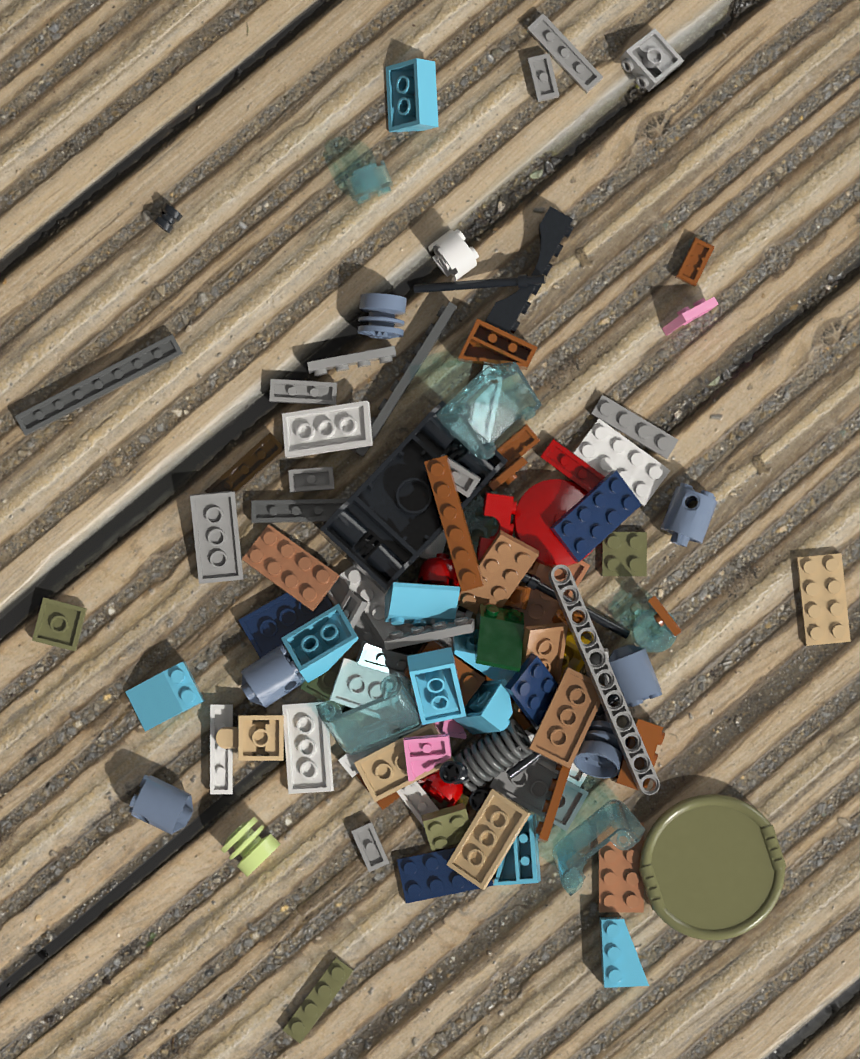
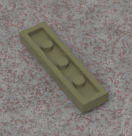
(318, 1000)

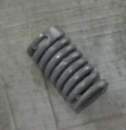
(494, 754)

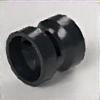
(167, 218)
(448, 772)
(477, 798)

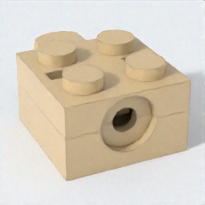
(255, 737)

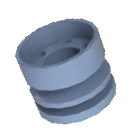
(381, 316)
(599, 752)

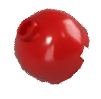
(438, 571)
(440, 790)

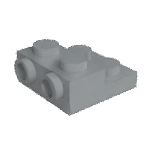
(650, 60)

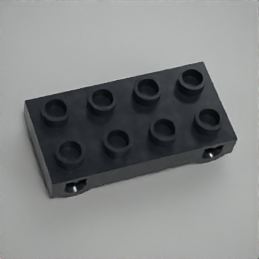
(395, 510)

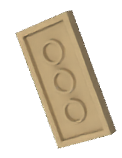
(823, 599)
(386, 768)
(488, 839)

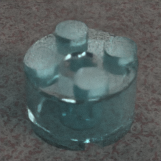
(368, 181)
(641, 633)

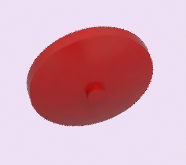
(538, 511)

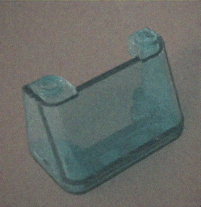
(489, 408)
(375, 721)
(609, 823)

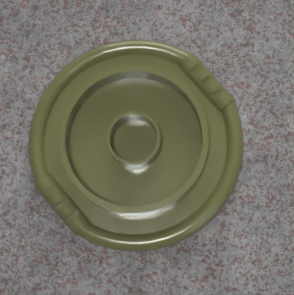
(712, 867)

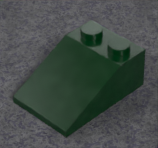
(499, 637)

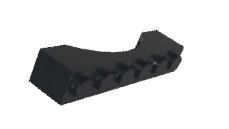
(551, 232)

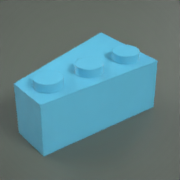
(522, 860)
(618, 955)

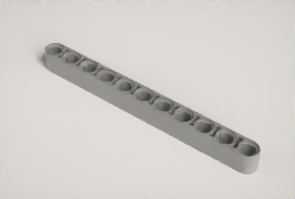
(611, 688)

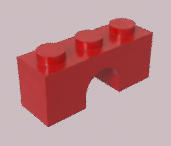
(500, 508)

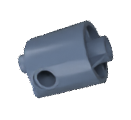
(688, 523)
(634, 674)
(271, 677)
(161, 805)

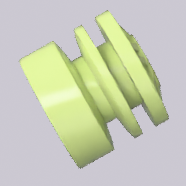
(250, 846)

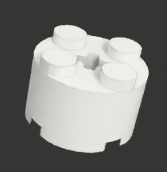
(453, 254)

